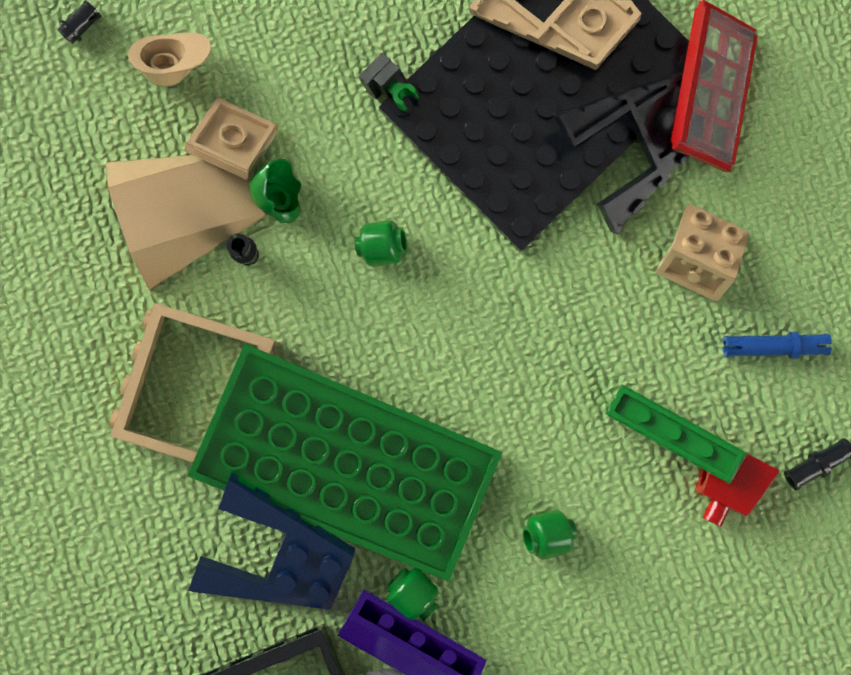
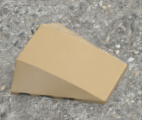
(177, 211)

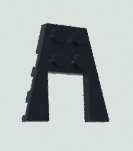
(652, 115)

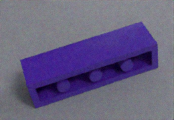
(405, 642)

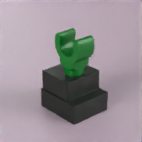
(387, 79)

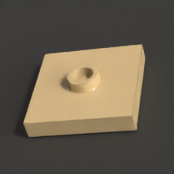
(231, 138)

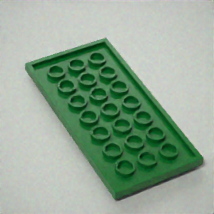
(347, 462)

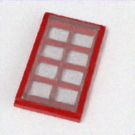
(714, 87)

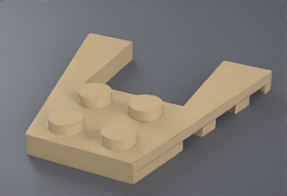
(576, 29)

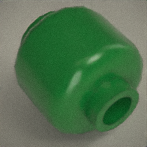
(381, 243)
(549, 534)
(412, 594)

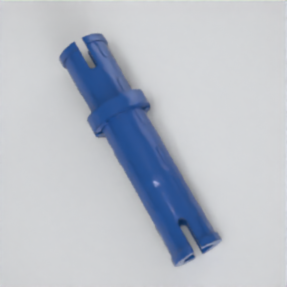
(777, 345)

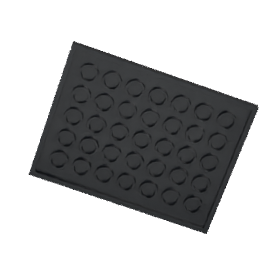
(492, 107)

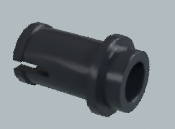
(79, 22)

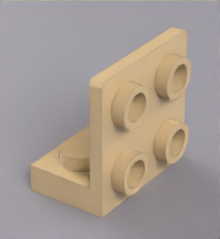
(704, 253)

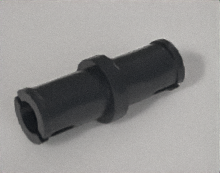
(236, 247)
(818, 464)

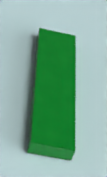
(676, 434)

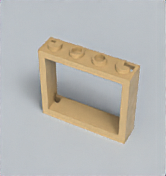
(142, 356)

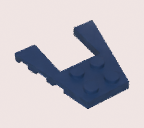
(306, 567)

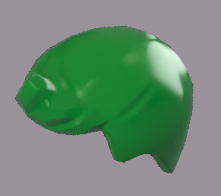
(277, 191)

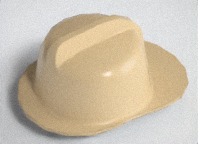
(169, 57)

